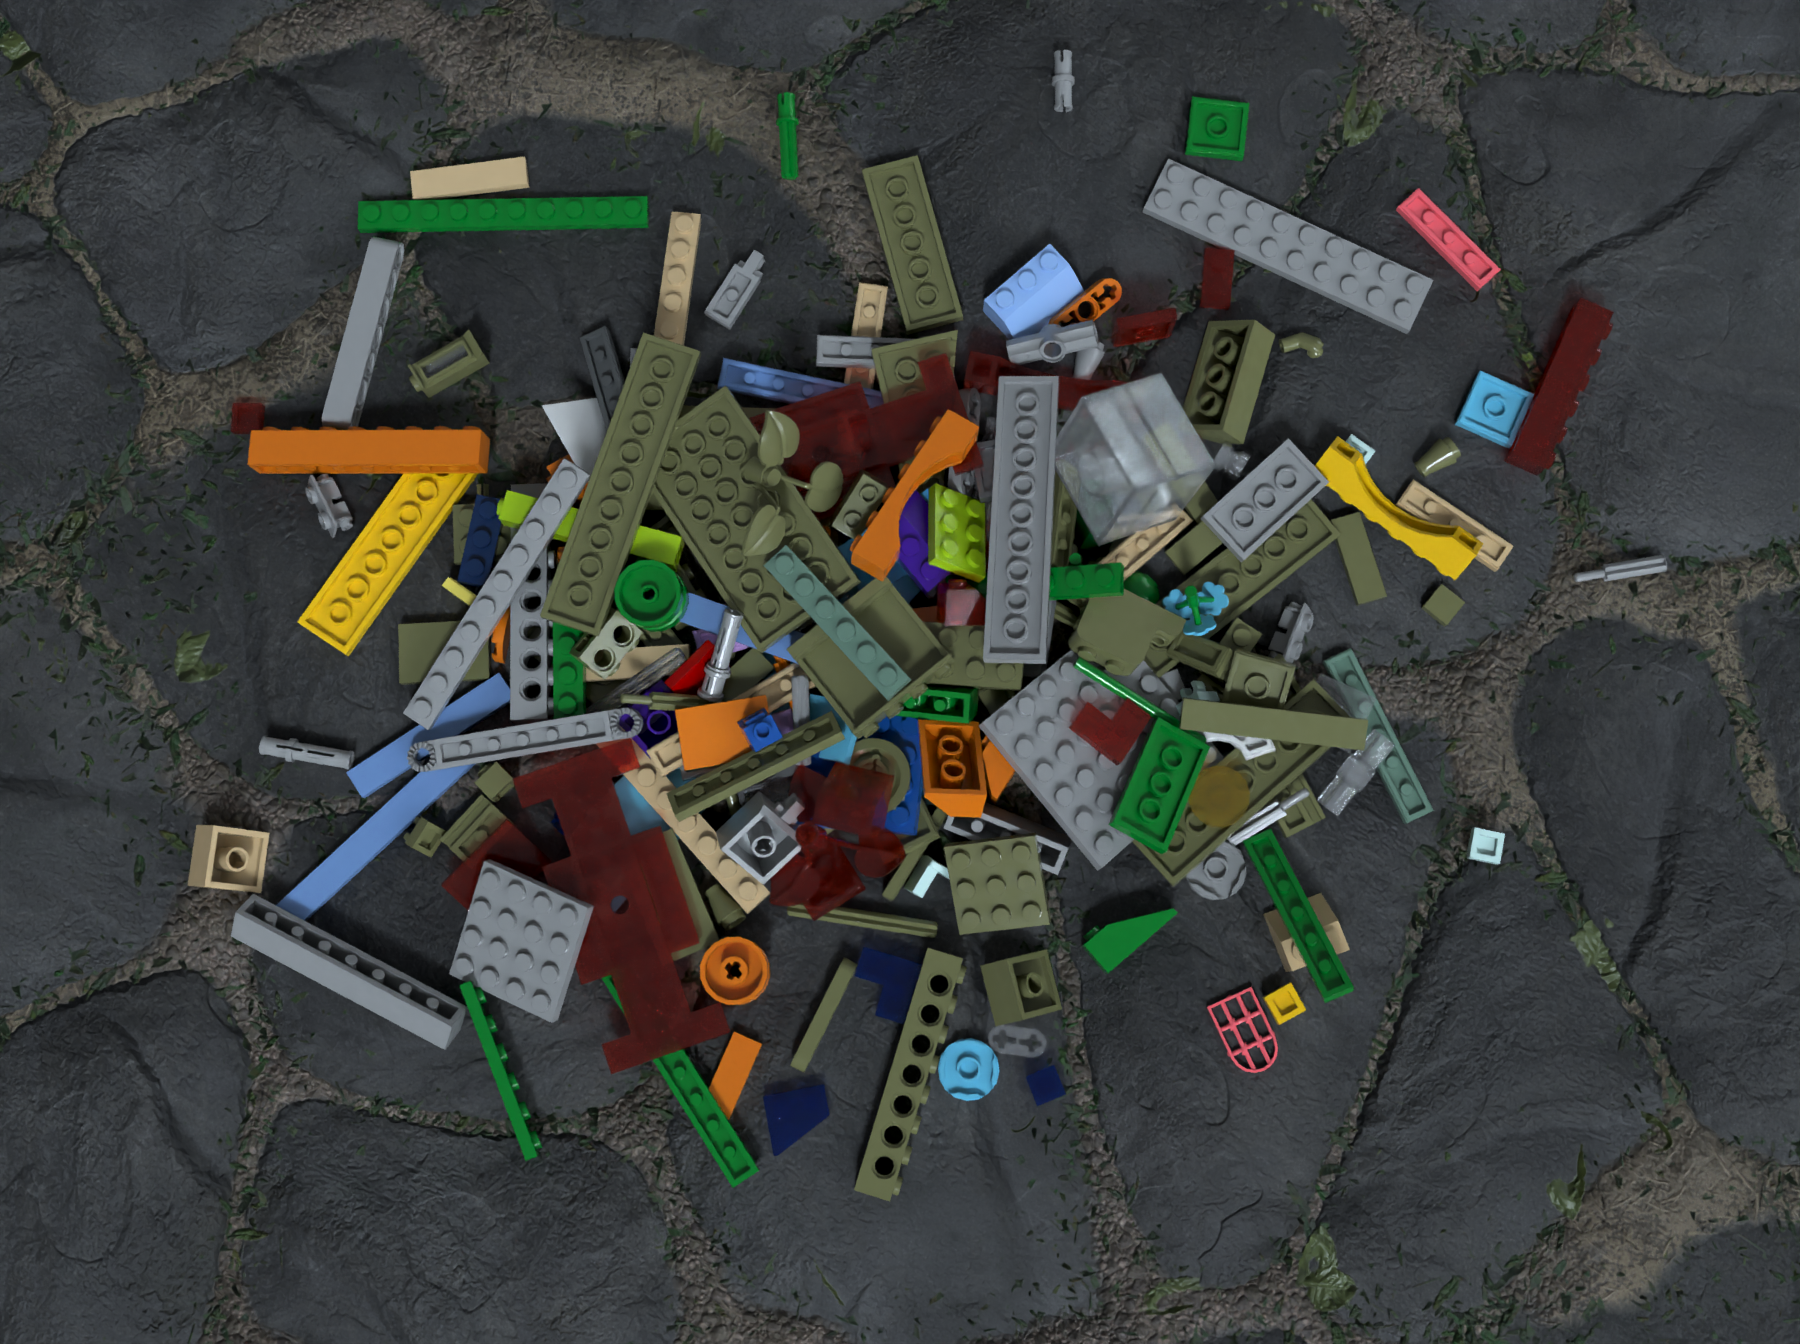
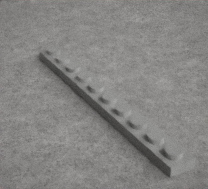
(497, 594)

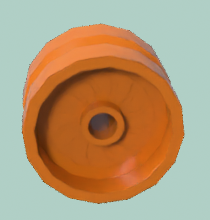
(717, 966)

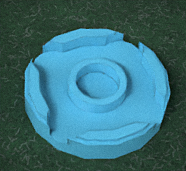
(968, 1069)

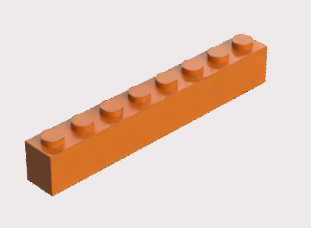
(368, 450)

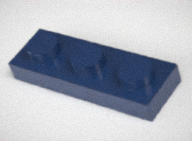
(481, 542)

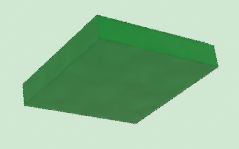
(1217, 128)

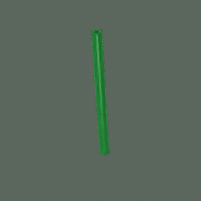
(1125, 692)

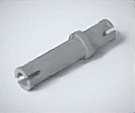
(294, 750)

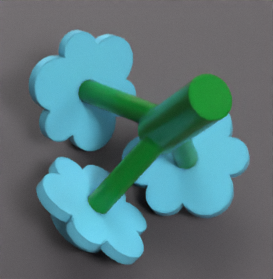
(1186, 606)

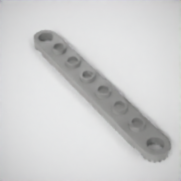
(525, 739)

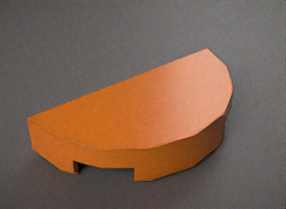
(501, 637)

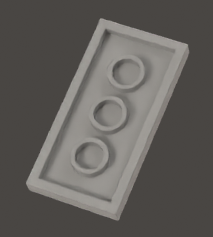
(1264, 500)

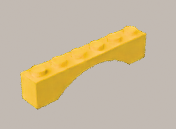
(1443, 545)

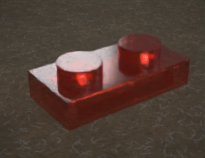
(1217, 278)

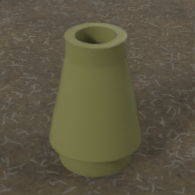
(1440, 455)
(725, 908)

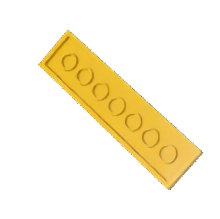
(382, 556)

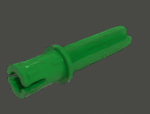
(788, 138)

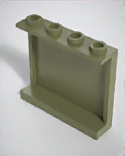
(899, 633)

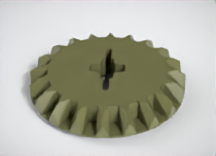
(885, 758)

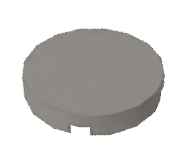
(1219, 873)

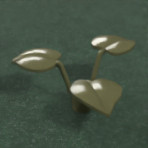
(779, 441)

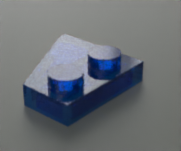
(794, 1114)

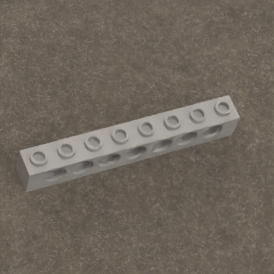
(539, 709)

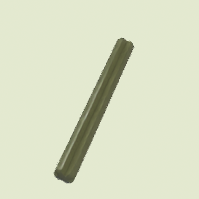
(872, 920)

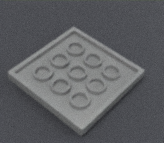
(521, 940)

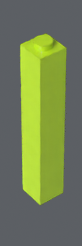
(648, 544)

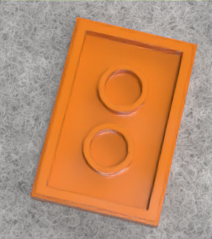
(711, 731)

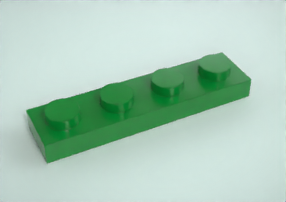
(568, 674)

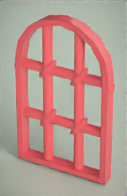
(1247, 1018)

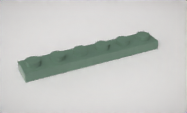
(837, 623)

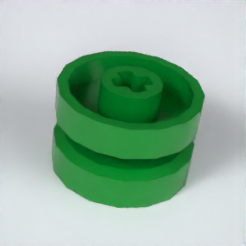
(644, 580)

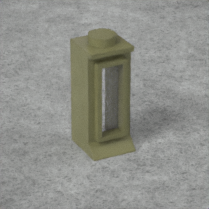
(447, 365)

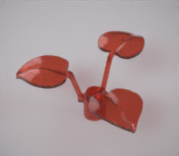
(796, 879)

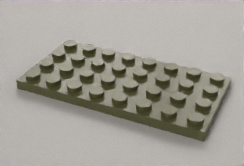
(712, 508)

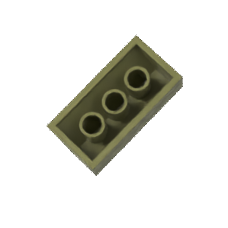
(1227, 379)

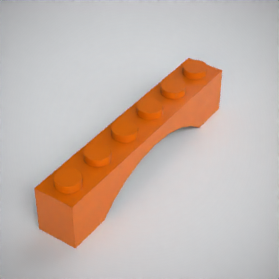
(946, 446)

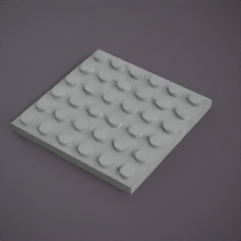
(1062, 768)

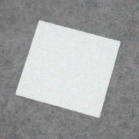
(580, 429)

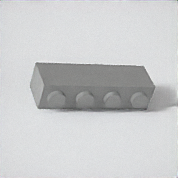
(1000, 823)

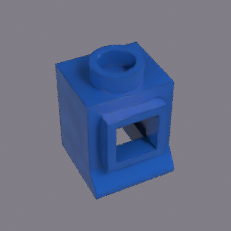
(760, 729)

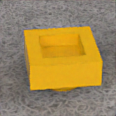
(1284, 1003)

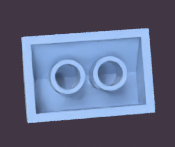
(1033, 295)

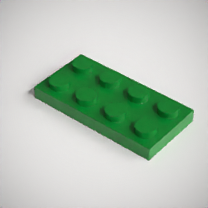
(1159, 785)

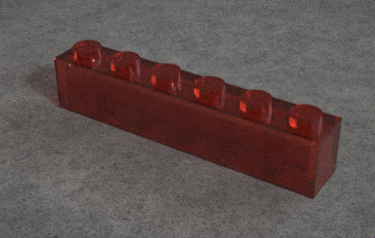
(1559, 387)

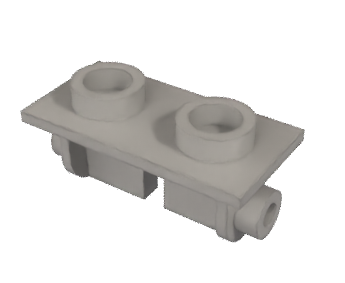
(330, 515)
(1296, 624)

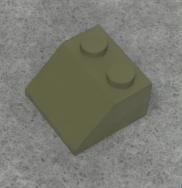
(1021, 987)

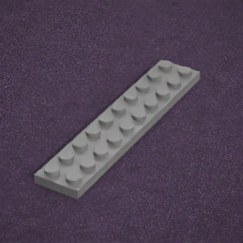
(1288, 246)
(1021, 520)

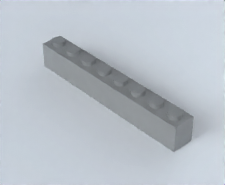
(348, 971)

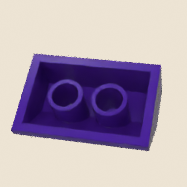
(914, 545)

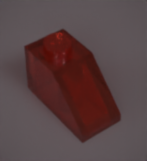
(960, 604)

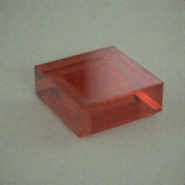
(247, 417)

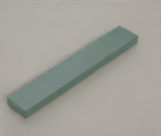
(1395, 769)

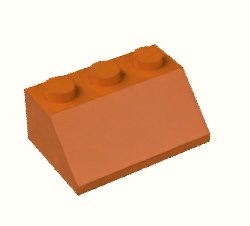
(953, 766)

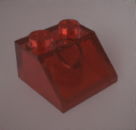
(854, 800)

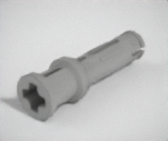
(718, 668)

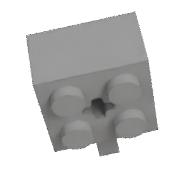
(762, 835)

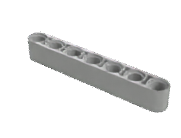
(363, 334)

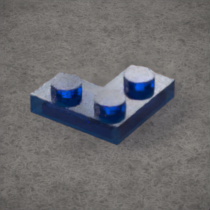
(898, 978)

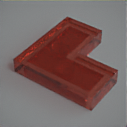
(1111, 736)

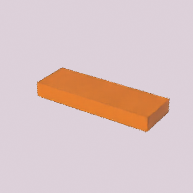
(734, 1071)

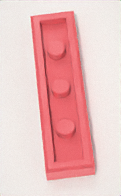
(1448, 239)

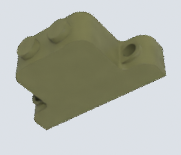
(1120, 630)

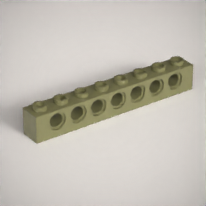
(870, 1180)

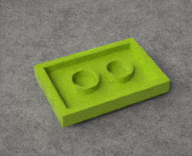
(956, 533)

